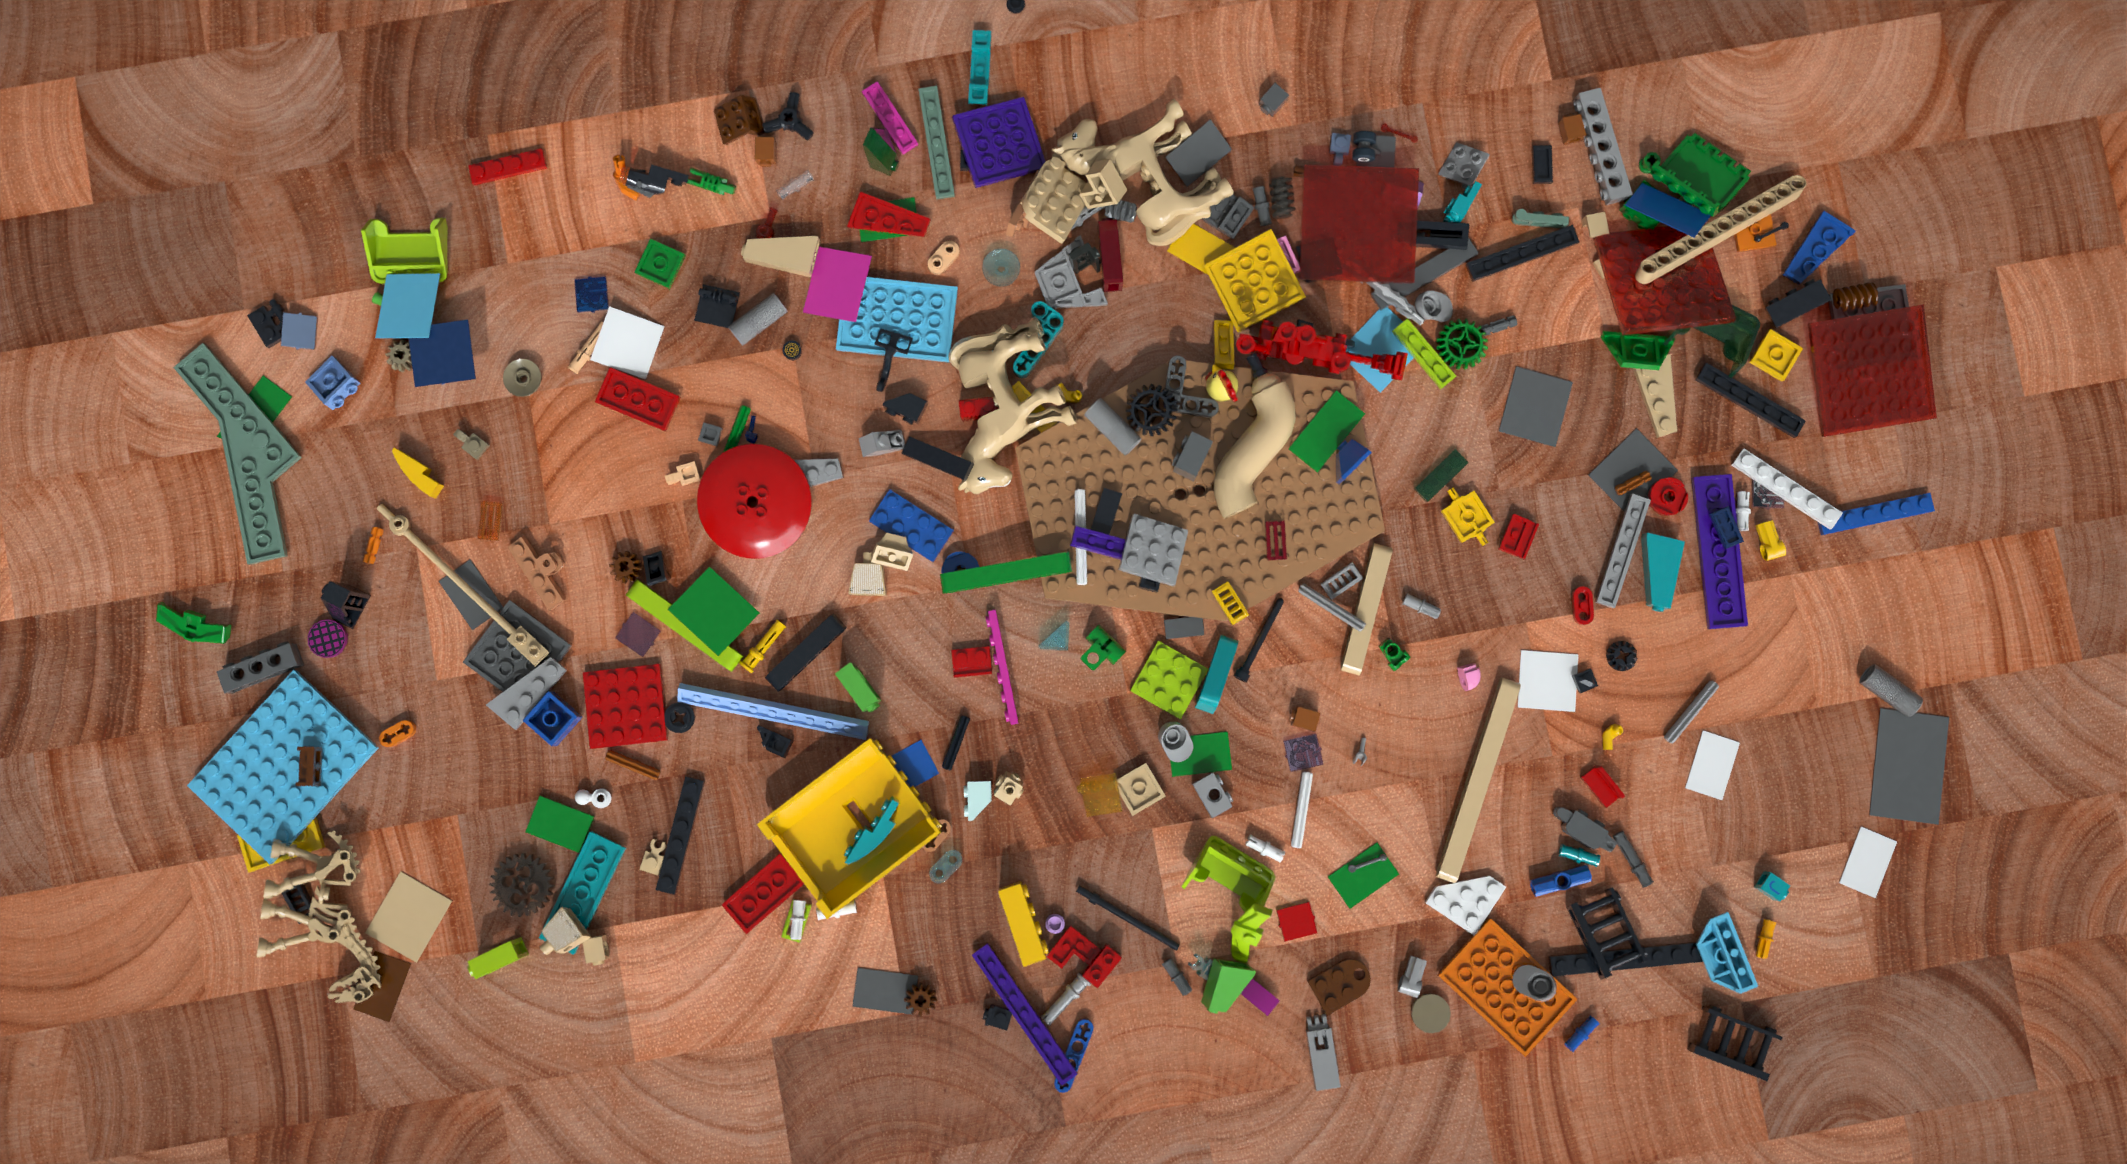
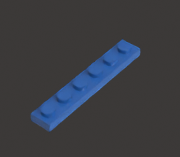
(1881, 513)

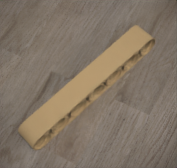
(1366, 608)

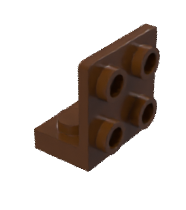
(738, 118)

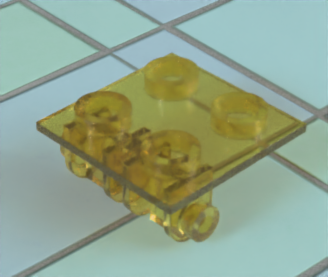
(1100, 794)

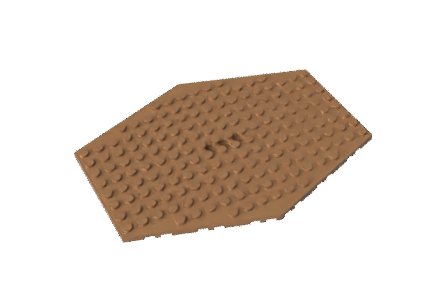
(1318, 513)

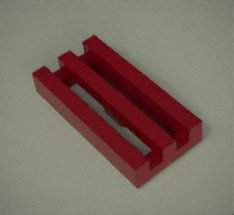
(1275, 534)

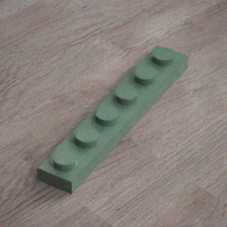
(936, 142)

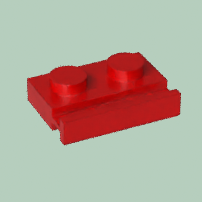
(1518, 536)
(971, 662)

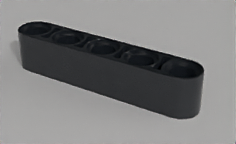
(805, 652)

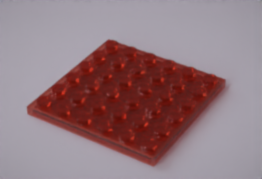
(1359, 224)
(1677, 300)
(1872, 370)

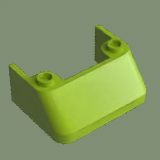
(1232, 870)

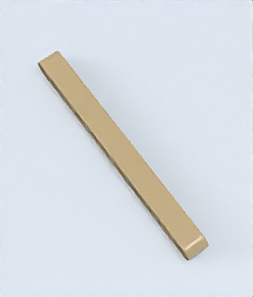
(1720, 229)
(1478, 780)

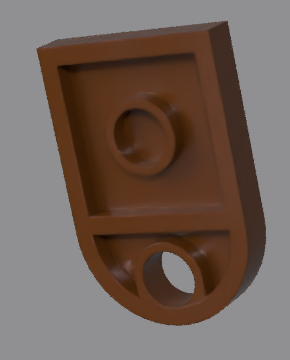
(1337, 985)

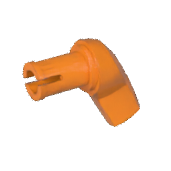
(618, 164)

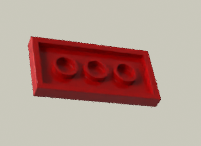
(637, 399)
(763, 893)

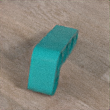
(1048, 329)
(1217, 674)

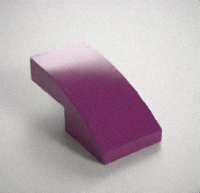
(1260, 997)

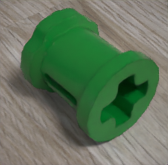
(1646, 167)

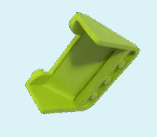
(405, 251)

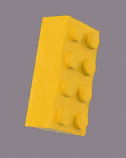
(1022, 923)

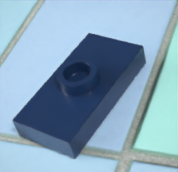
(1726, 527)

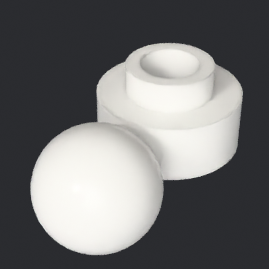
(583, 797)

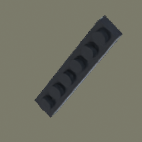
(1522, 253)
(1750, 400)
(680, 835)

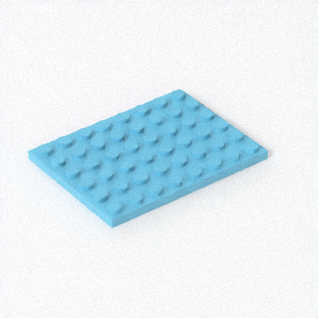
(257, 769)

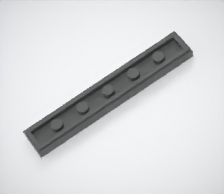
(1430, 271)

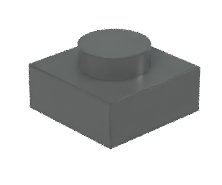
(710, 434)

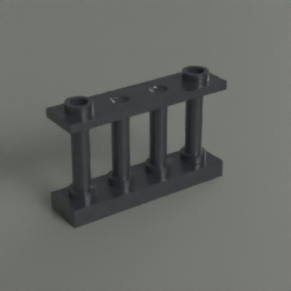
(1595, 949)
(1720, 1054)

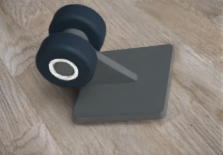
(1373, 150)

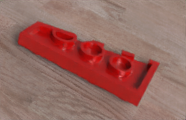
(882, 216)

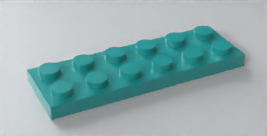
(589, 879)

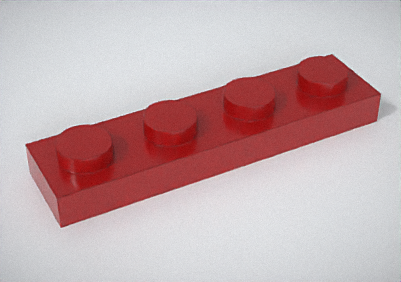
(507, 166)

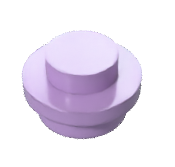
(1055, 923)

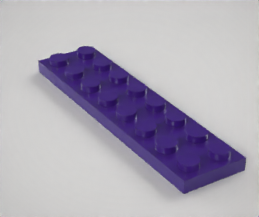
(1719, 566)

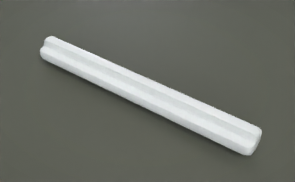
(1080, 520)

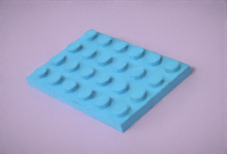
(905, 308)

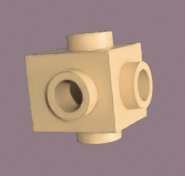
(1008, 787)

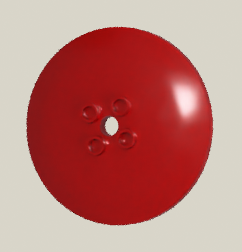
(781, 495)

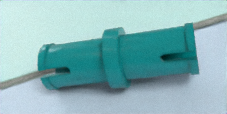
(1579, 855)

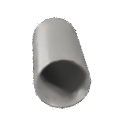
(758, 319)
(1112, 425)
(1891, 689)

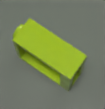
(497, 958)

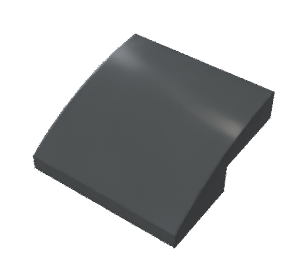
(1229, 215)

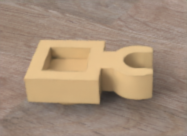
(653, 860)

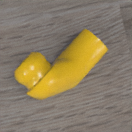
(1070, 396)

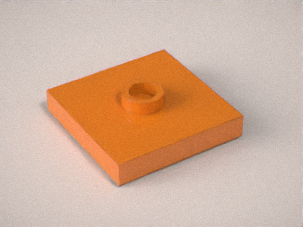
(1745, 238)

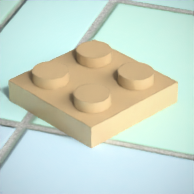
(1139, 789)

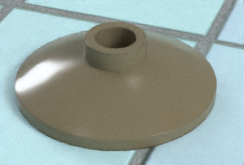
(515, 371)

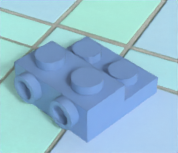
(332, 383)

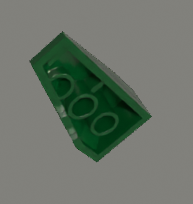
(880, 151)

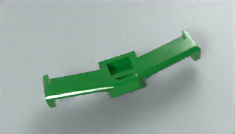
(192, 625)

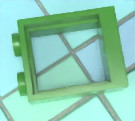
(858, 687)

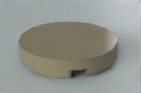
(1430, 1013)

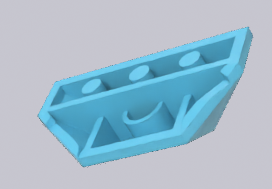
(1724, 955)

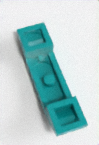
(980, 67)

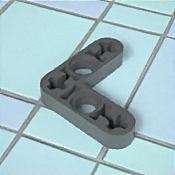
(1178, 392)

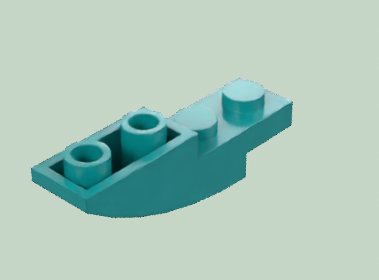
(867, 838)

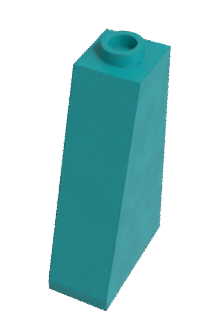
(1661, 569)

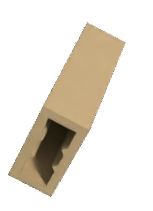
(784, 254)

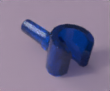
(750, 435)

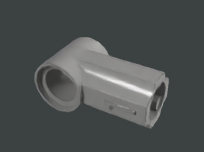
(1411, 982)

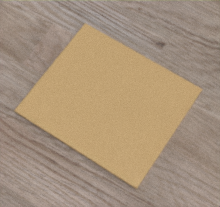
(408, 917)

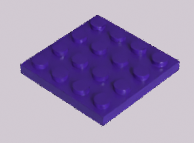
(999, 142)

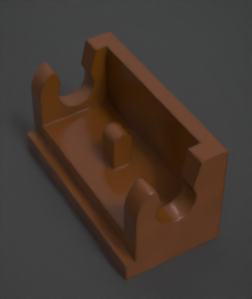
(310, 766)

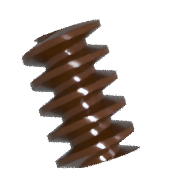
(1855, 296)

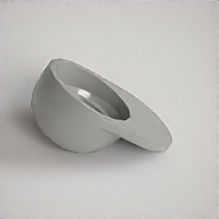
(1434, 306)
(1175, 741)
(1534, 983)

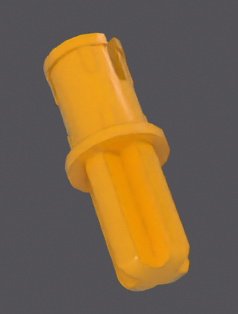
(1765, 938)

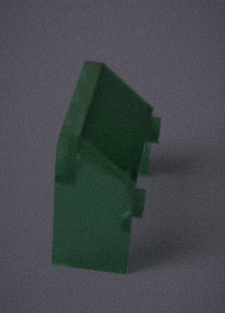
(1737, 337)

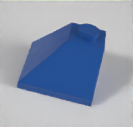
(1348, 458)

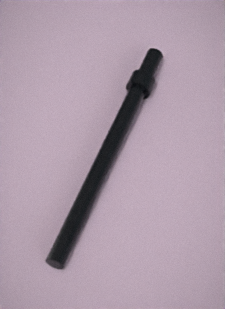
(1095, 898)

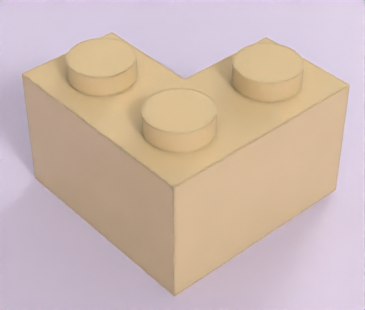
(1103, 185)

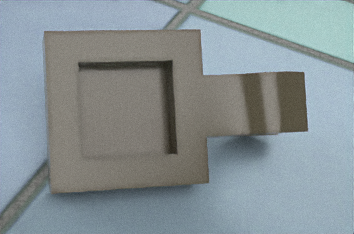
(472, 445)

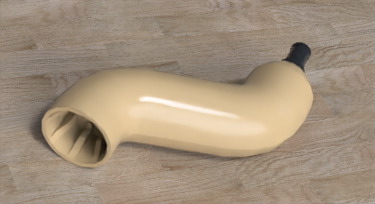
(1257, 444)

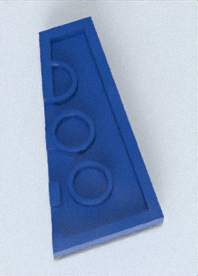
(1821, 241)

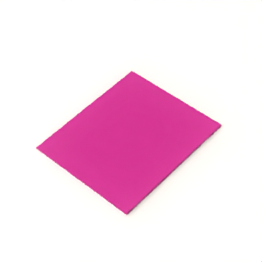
(837, 284)

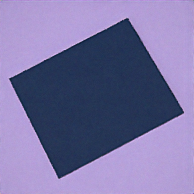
(444, 355)

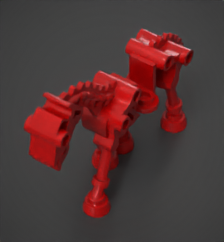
(1296, 343)

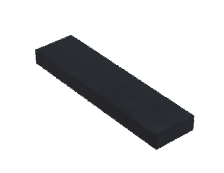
(937, 458)

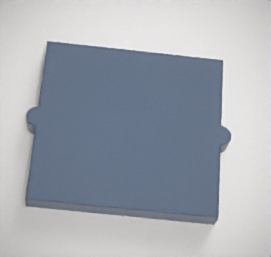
(298, 331)

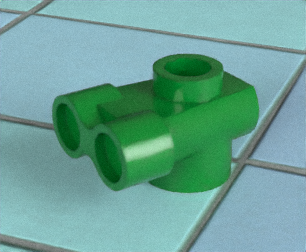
(1396, 656)

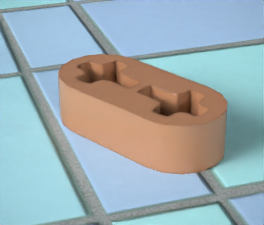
(940, 838)

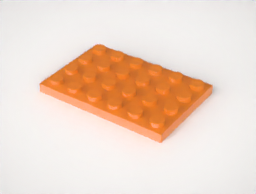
(1484, 980)

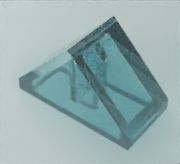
(1058, 639)

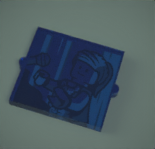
(591, 294)

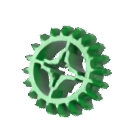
(1469, 344)

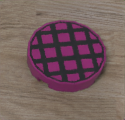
(327, 638)

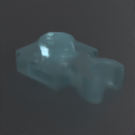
(1203, 966)

